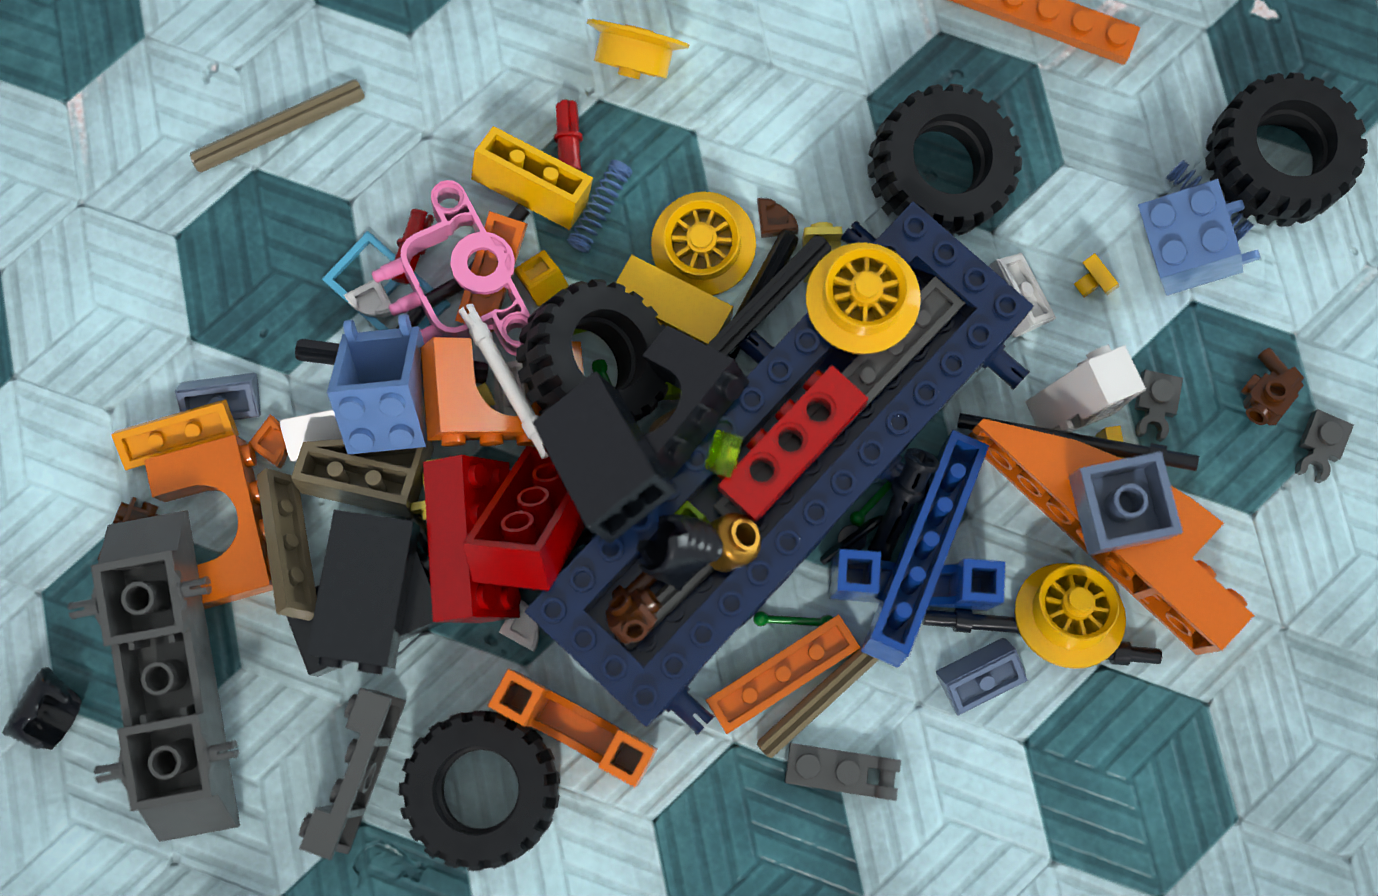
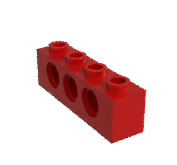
(828, 389)

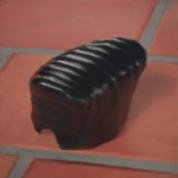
(680, 550)
(43, 712)

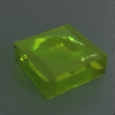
(723, 453)

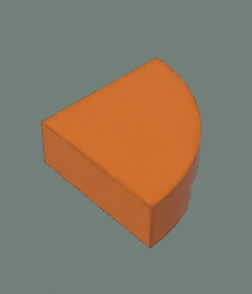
(270, 442)

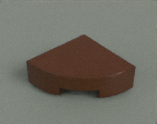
(774, 218)

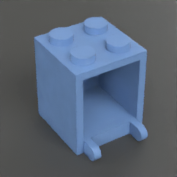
(1194, 237)
(379, 389)

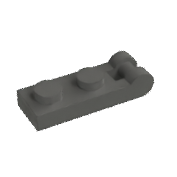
(841, 771)

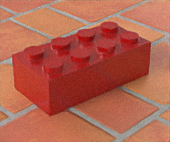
(455, 498)
(525, 527)

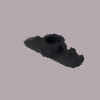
(851, 538)

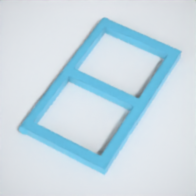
(389, 287)

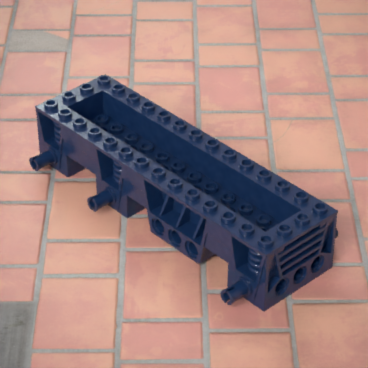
(665, 662)

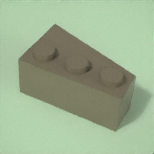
(367, 480)

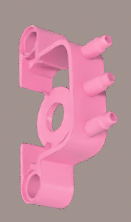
(447, 222)

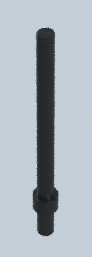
(1116, 448)

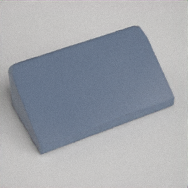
(239, 391)
(981, 675)

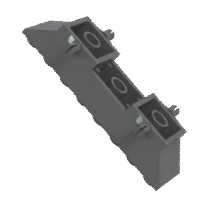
(165, 678)

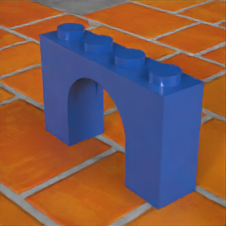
(963, 585)

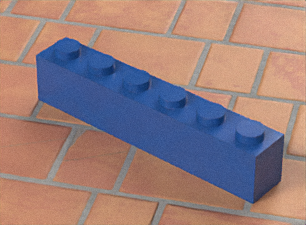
(924, 550)

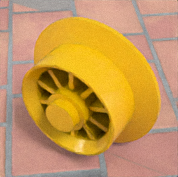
(634, 49)
(704, 241)
(863, 298)
(1070, 615)

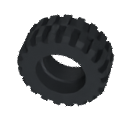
(1312, 113)
(970, 122)
(611, 315)
(426, 802)

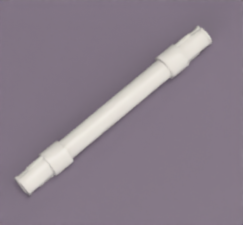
(483, 339)

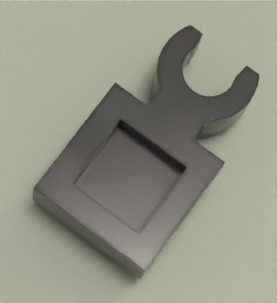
(1158, 401)
(1324, 439)

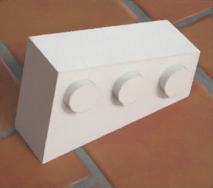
(1088, 392)

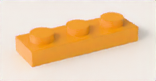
(174, 433)

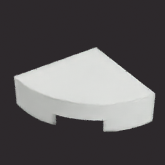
(370, 299)
(522, 629)

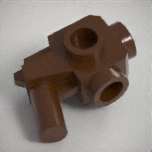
(1272, 394)
(633, 609)

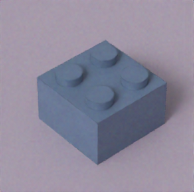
(1125, 503)

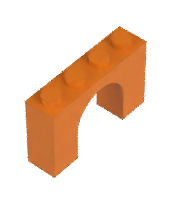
(454, 404)
(227, 468)
(574, 726)

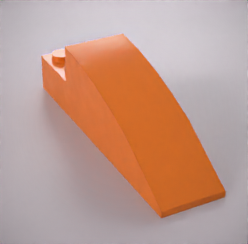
(1158, 573)

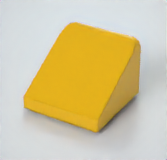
(541, 277)

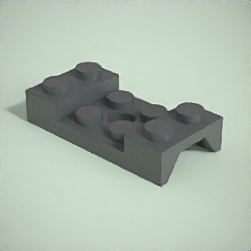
(336, 825)

